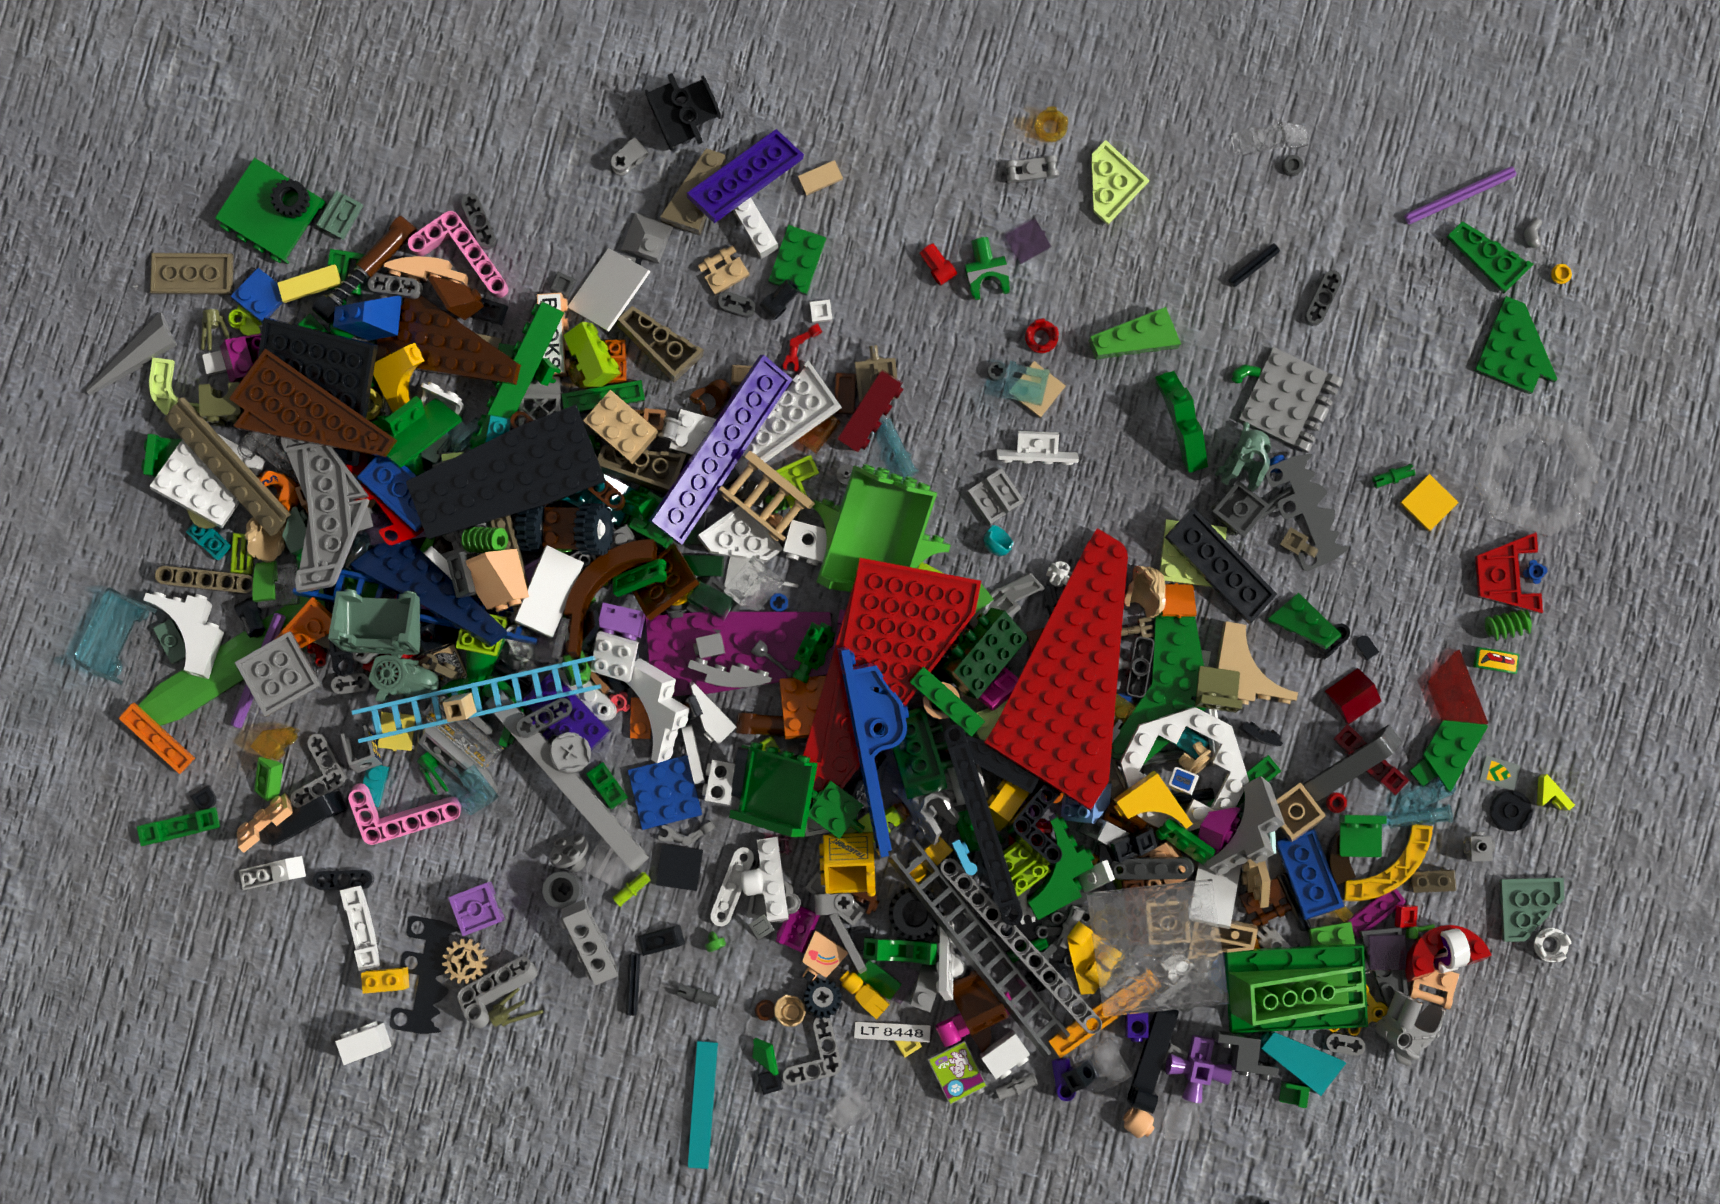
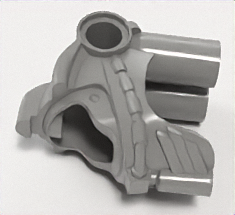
(1406, 1031)

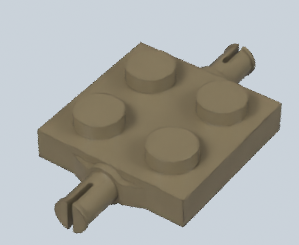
(869, 370)

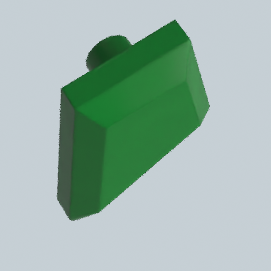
(764, 1054)

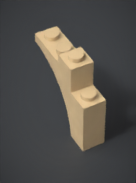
(1235, 656)

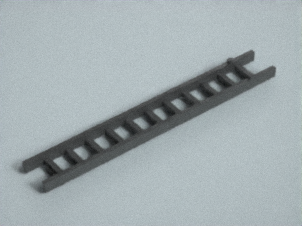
(970, 955)

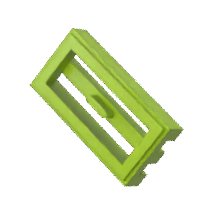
(249, 570)

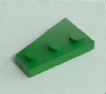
(1303, 619)

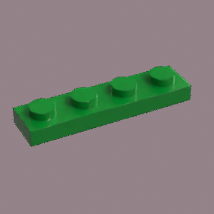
(587, 399)
(947, 701)

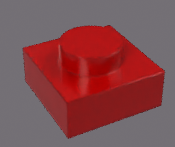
(1406, 916)

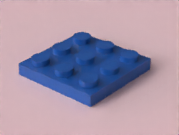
(665, 792)

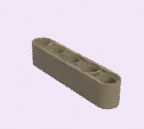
(197, 579)

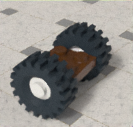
(581, 528)

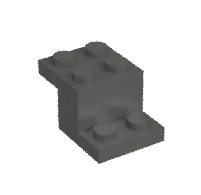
(1245, 1054)

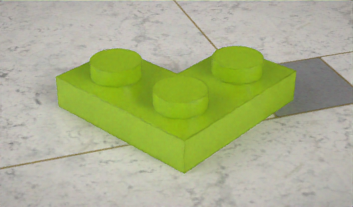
(797, 473)

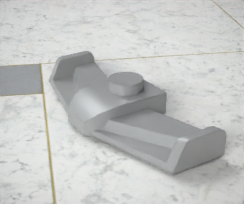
(1007, 596)

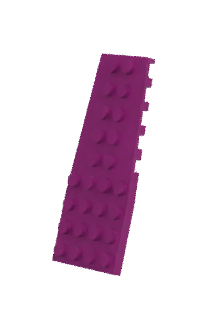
(673, 639)

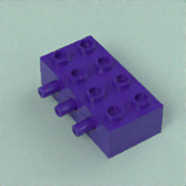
(579, 721)

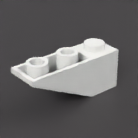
(272, 873)

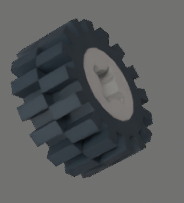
(817, 1003)

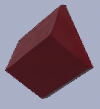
(1353, 695)

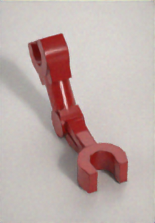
(794, 345)

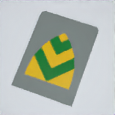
(1500, 773)

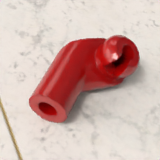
(320, 653)

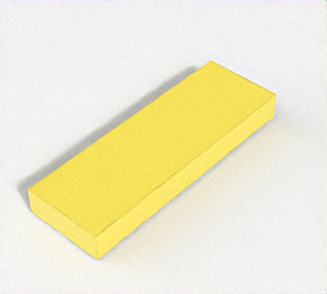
(309, 283)

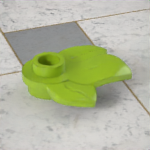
(248, 325)

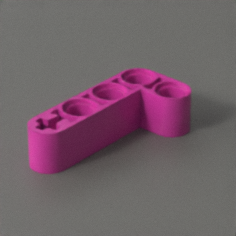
(954, 1028)

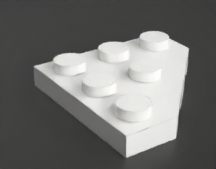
(740, 537)

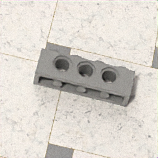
(580, 914)

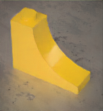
(394, 374)
(1150, 796)

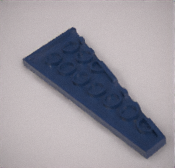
(408, 569)

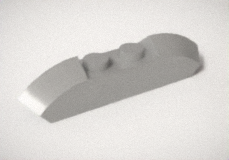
(449, 754)

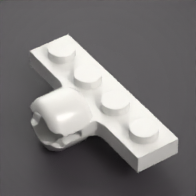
(768, 880)
(949, 964)

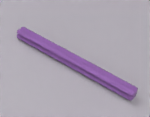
(1460, 195)
(247, 697)

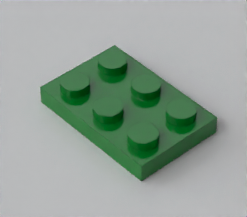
(797, 258)

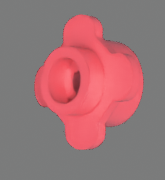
(624, 706)

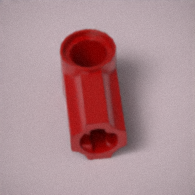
(941, 269)

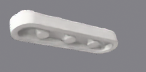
(594, 700)
(731, 887)

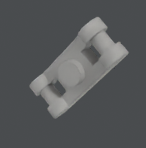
(1032, 169)

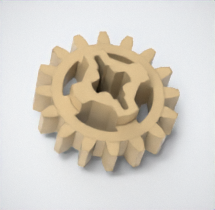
(456, 958)

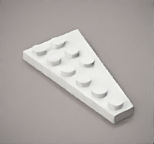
(795, 414)

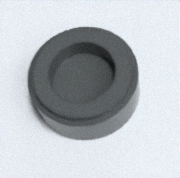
(1292, 165)

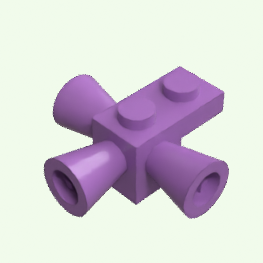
(1198, 1068)

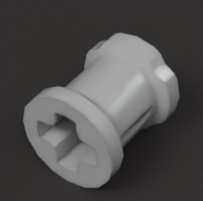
(669, 429)

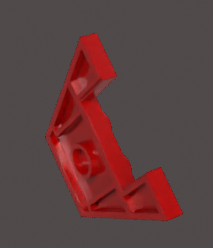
(1500, 577)

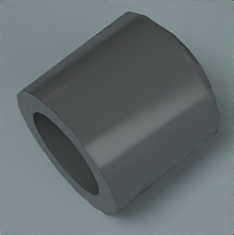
(554, 896)

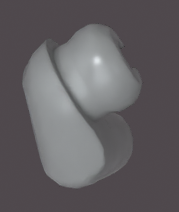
(1530, 233)

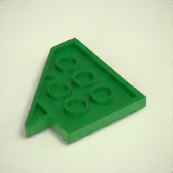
(1515, 349)

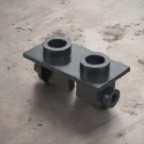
(1048, 977)

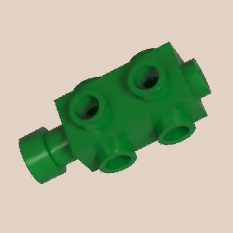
(813, 650)

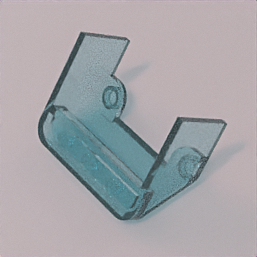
(108, 633)

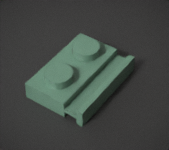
(340, 215)

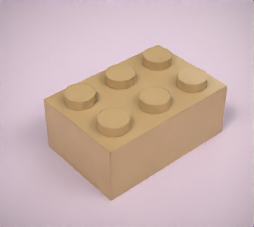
(621, 427)

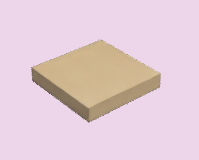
(1052, 391)

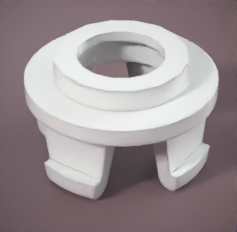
(1560, 952)

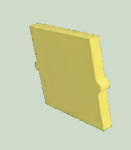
(400, 741)

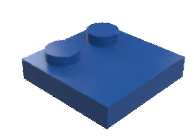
(258, 295)

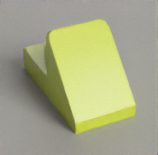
(1549, 789)

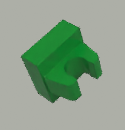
(545, 372)

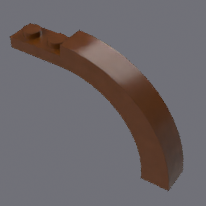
(594, 577)

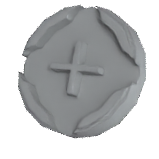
(569, 753)

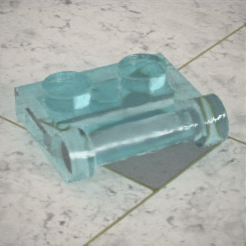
(1022, 389)

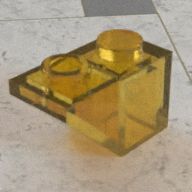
(272, 742)

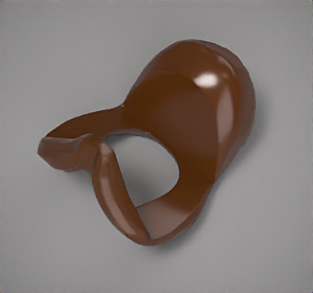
(719, 390)

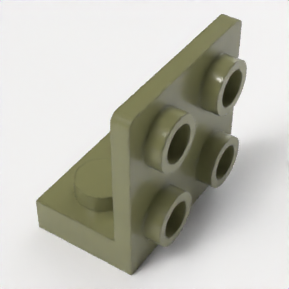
(1218, 689)

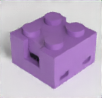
(622, 620)
(476, 908)

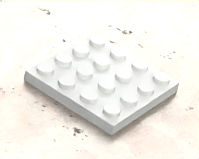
(195, 487)

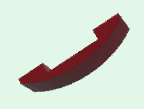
(1383, 772)

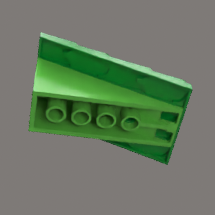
(1296, 988)

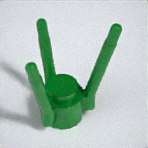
(428, 765)

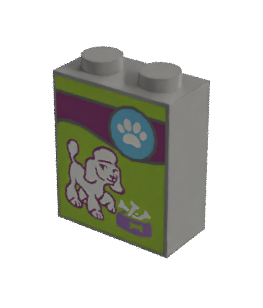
(957, 1072)

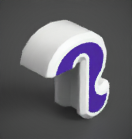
(1457, 951)

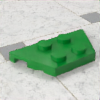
(1452, 749)

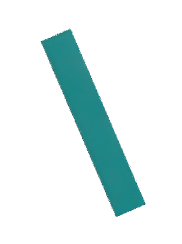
(702, 1104)

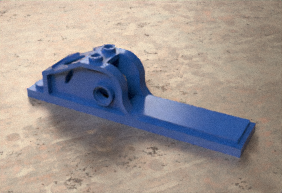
(866, 710)

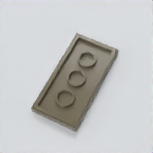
(191, 273)

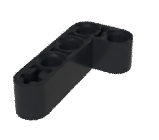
(306, 817)

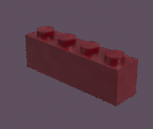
(870, 411)

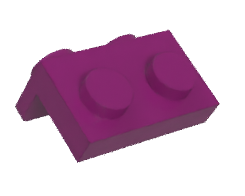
(798, 929)

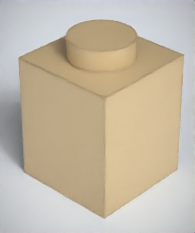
(459, 707)

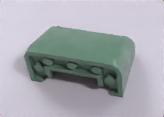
(376, 623)

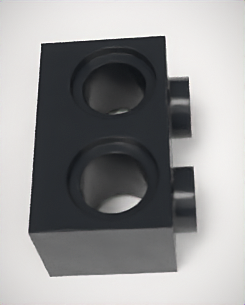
(434, 640)

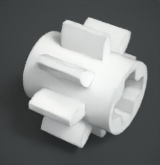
(1059, 573)

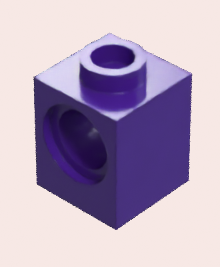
(1143, 1033)

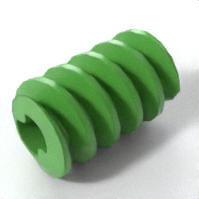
(484, 539)
(1508, 624)

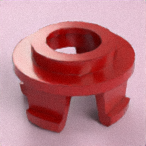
(1042, 325)

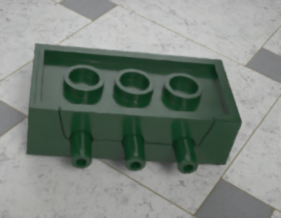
(984, 652)
(919, 757)

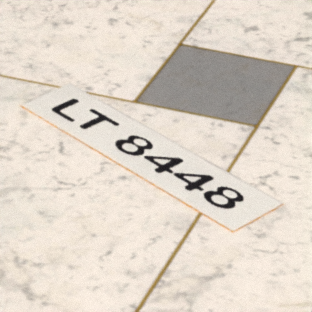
(890, 1031)

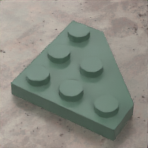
(1527, 905)

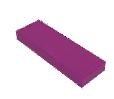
(1375, 912)

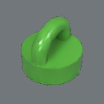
(714, 942)

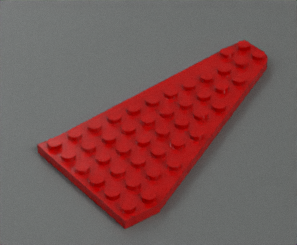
(899, 623)
(1066, 697)

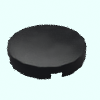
(1511, 811)

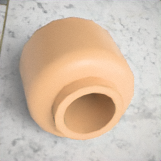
(1138, 1122)

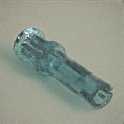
(902, 457)
(1430, 816)

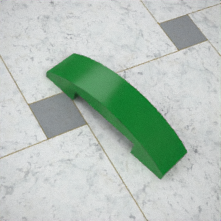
(178, 827)

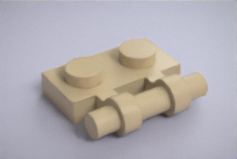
(727, 275)

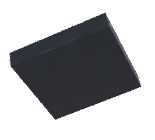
(679, 867)

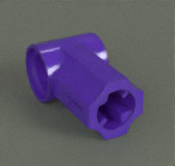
(1059, 1067)

